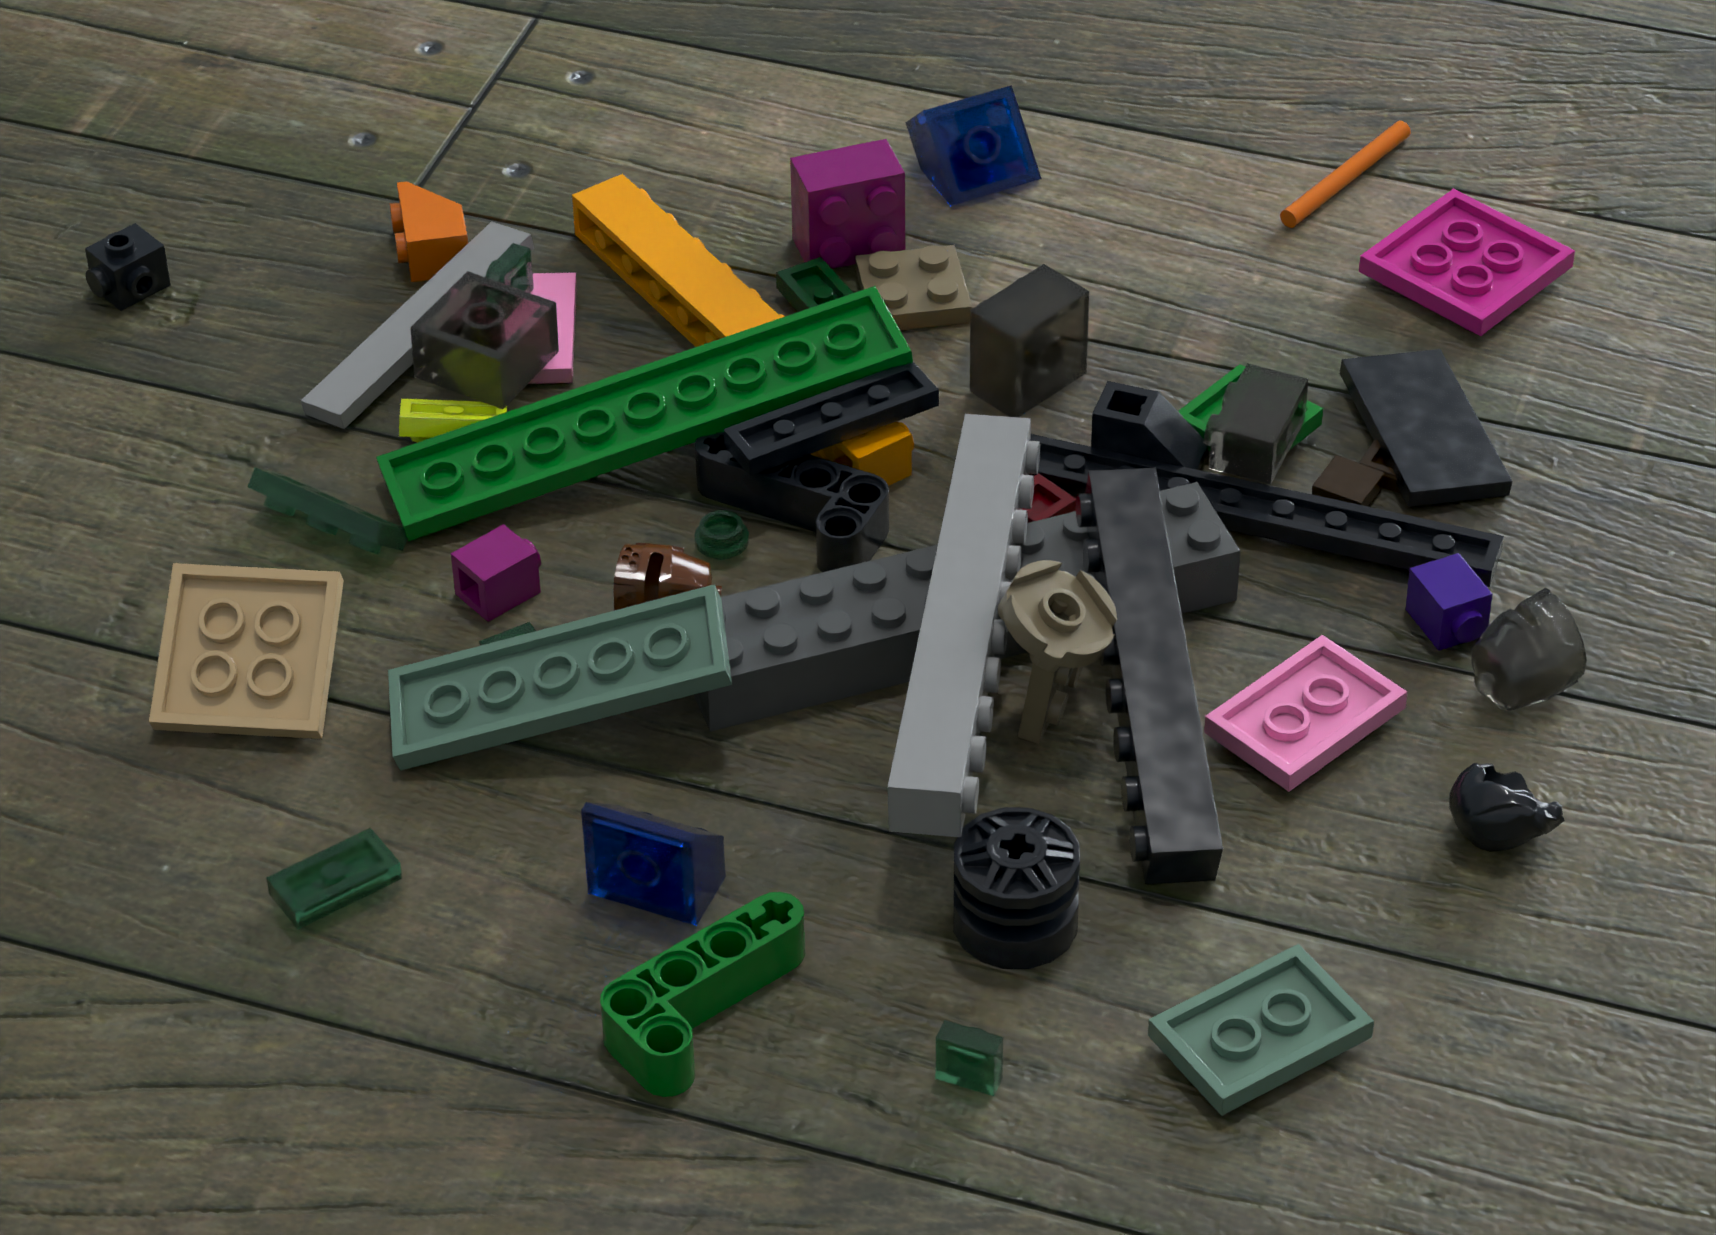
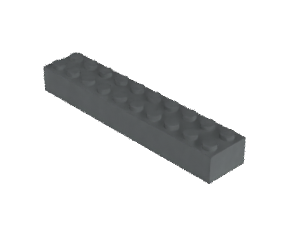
(862, 622)

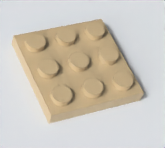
(246, 651)

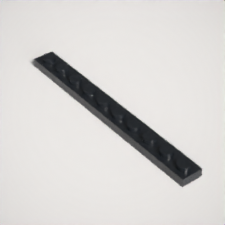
(1290, 514)

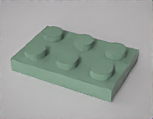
(1260, 1029)

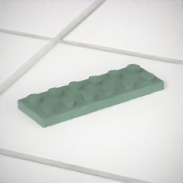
(558, 677)

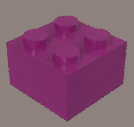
(848, 203)

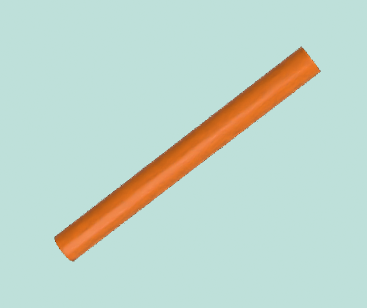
(1345, 174)

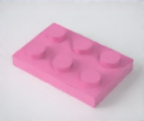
(1305, 712)

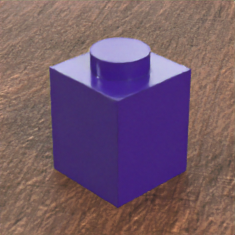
(1448, 601)

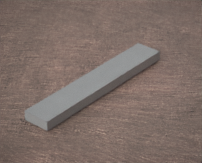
(389, 348)

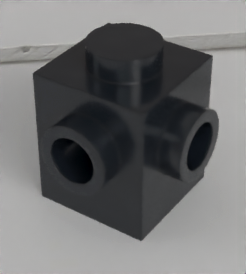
(127, 267)

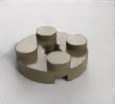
(1044, 636)

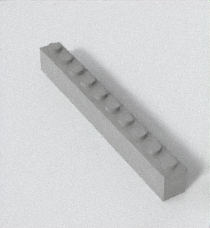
(962, 629)

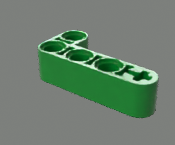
(658, 1003)

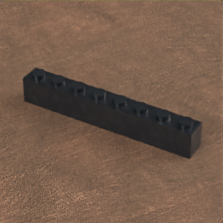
(1150, 680)

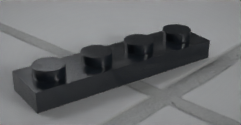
(830, 418)

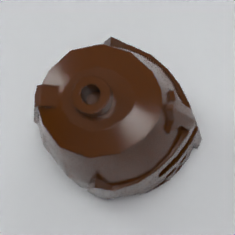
(655, 572)

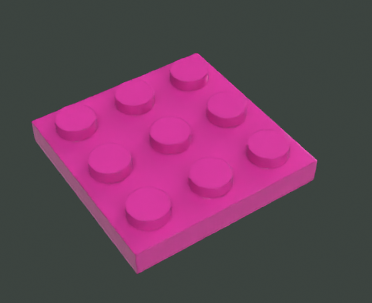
(1466, 261)

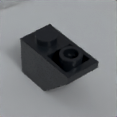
(1145, 426)

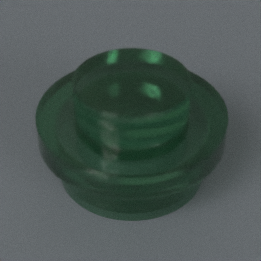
(721, 535)

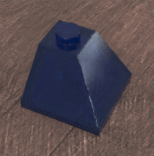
(974, 146)

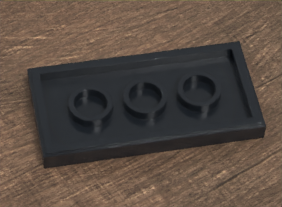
(1425, 427)

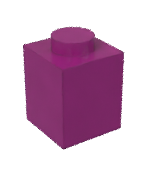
(496, 572)

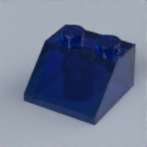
(651, 861)

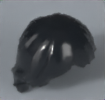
(1499, 809)

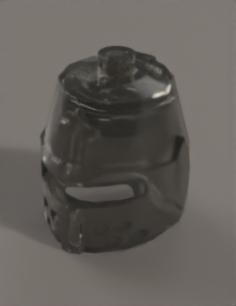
(1525, 661)

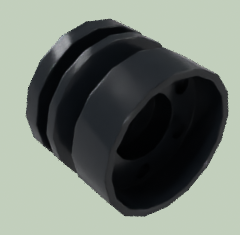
(1016, 888)

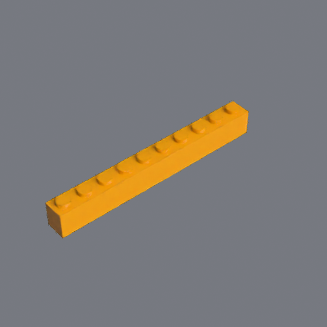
(703, 296)

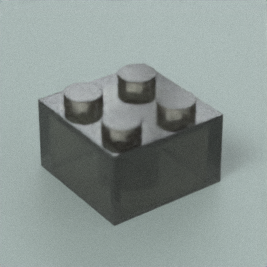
(484, 339)
(1028, 341)

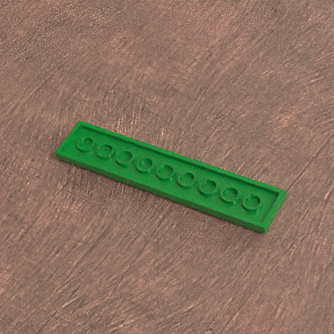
(639, 412)

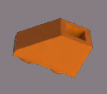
(426, 230)

